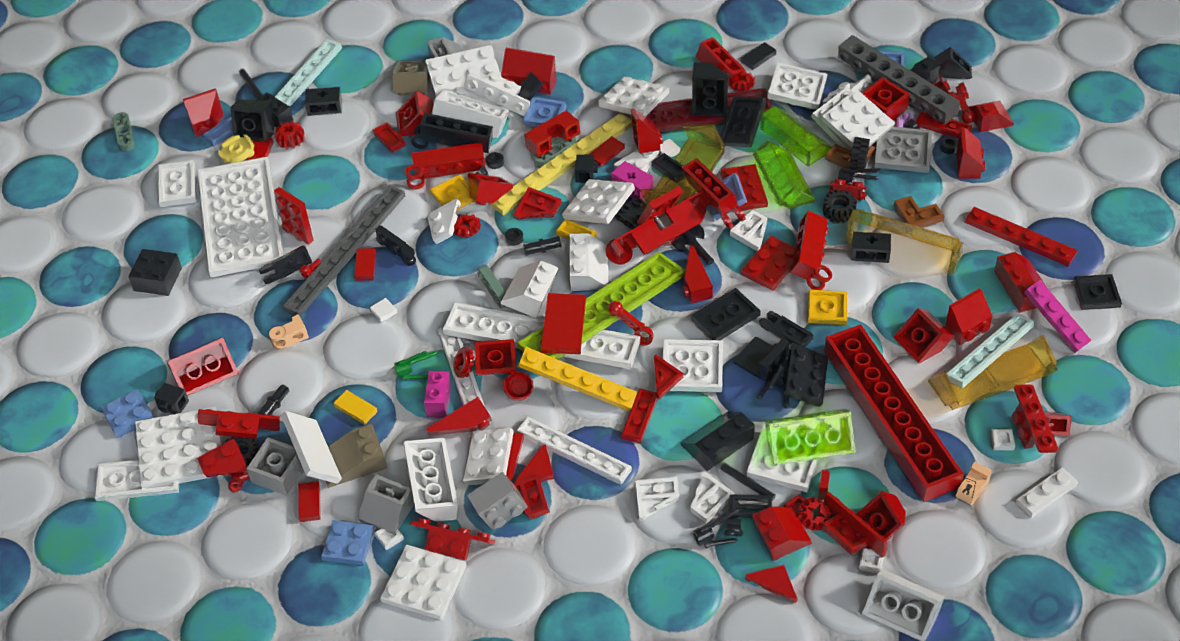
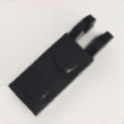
(395, 244)
(286, 264)
(786, 329)

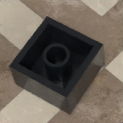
(252, 119)
(155, 272)

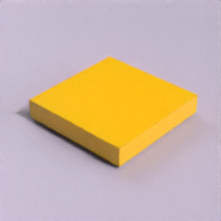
(452, 189)
(827, 307)

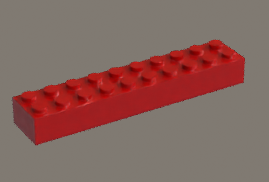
(893, 413)

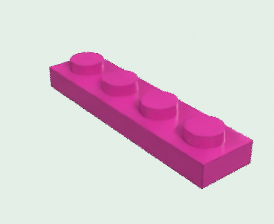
(1057, 316)

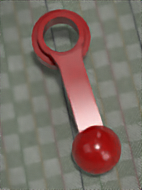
(968, 116)
(615, 308)

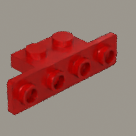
(1031, 421)
(238, 424)
(850, 529)
(450, 542)

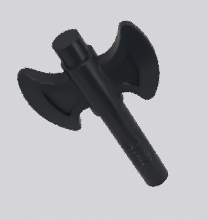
(689, 237)

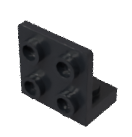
(761, 357)

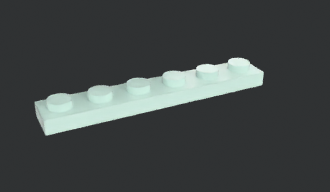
(308, 72)
(990, 350)

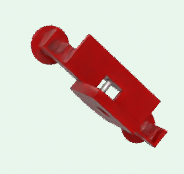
(648, 235)

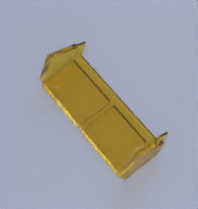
(703, 144)
(911, 231)
(1011, 368)

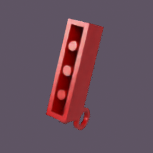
(445, 162)
(720, 195)
(809, 250)

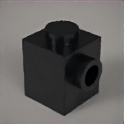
(585, 168)
(171, 399)

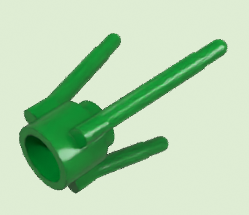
(404, 366)

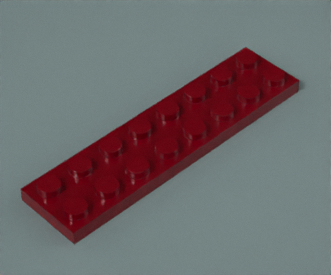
(678, 113)

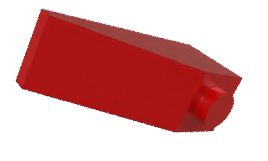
(713, 52)
(697, 283)
(465, 419)

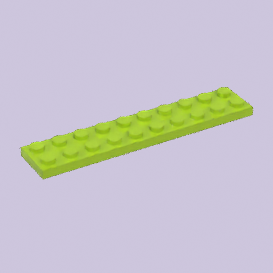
(629, 289)

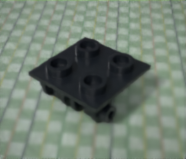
(630, 212)

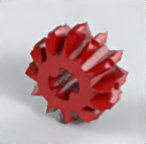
(289, 135)

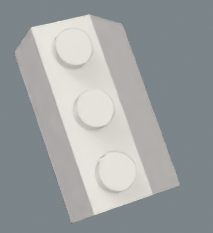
(587, 263)
(530, 288)
(903, 605)

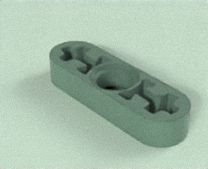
(124, 136)
(559, 144)
(491, 284)

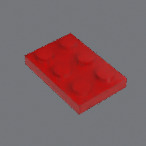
(751, 185)
(293, 215)
(770, 263)

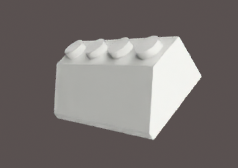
(472, 110)
(431, 479)

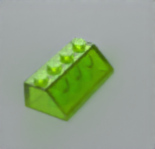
(794, 136)
(783, 176)
(810, 436)

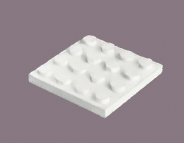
(451, 70)
(171, 448)

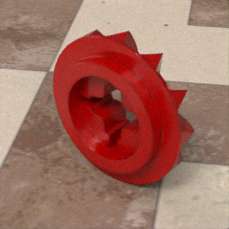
(741, 85)
(463, 230)
(463, 362)
(805, 514)

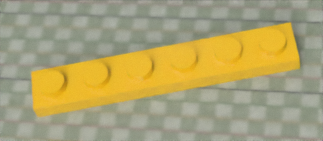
(577, 379)

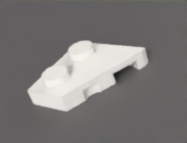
(639, 160)
(443, 221)
(750, 230)
(655, 495)
(709, 498)

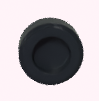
(948, 145)
(495, 160)
(514, 236)

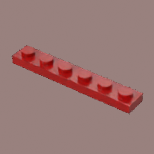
(1021, 236)

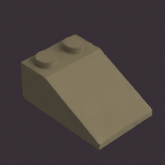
(410, 77)
(357, 454)

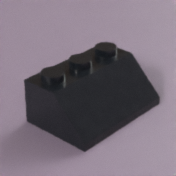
(709, 90)
(720, 439)

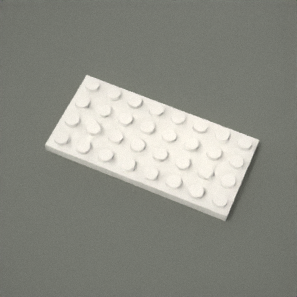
(239, 216)

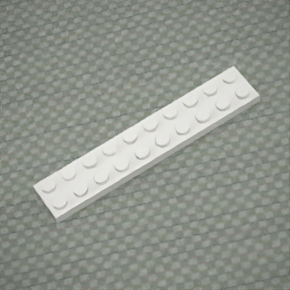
(492, 325)

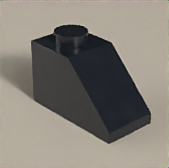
(953, 65)
(927, 69)

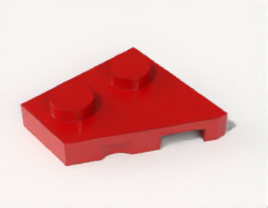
(537, 205)
(223, 460)
(534, 496)

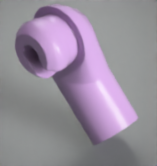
(901, 120)

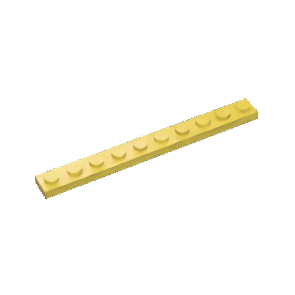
(562, 163)

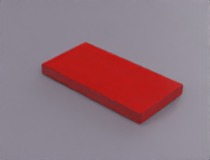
(563, 323)

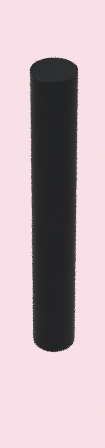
(250, 83)
(746, 481)

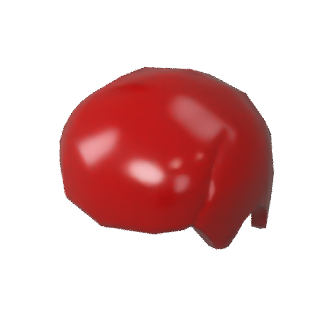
(518, 386)

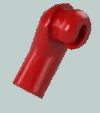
(306, 270)
(237, 482)

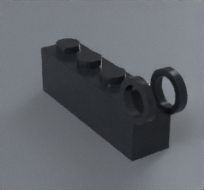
(452, 132)

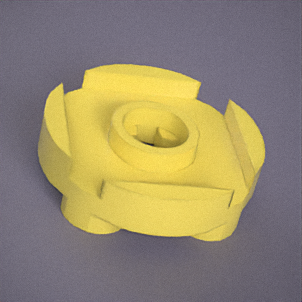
(236, 149)

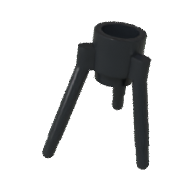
(849, 174)
(777, 379)
(705, 533)

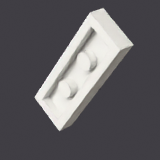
(1046, 492)

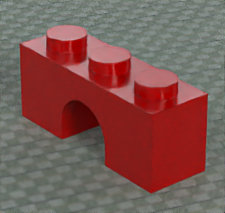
(563, 125)

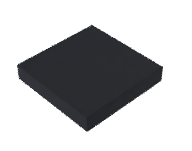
(1097, 292)

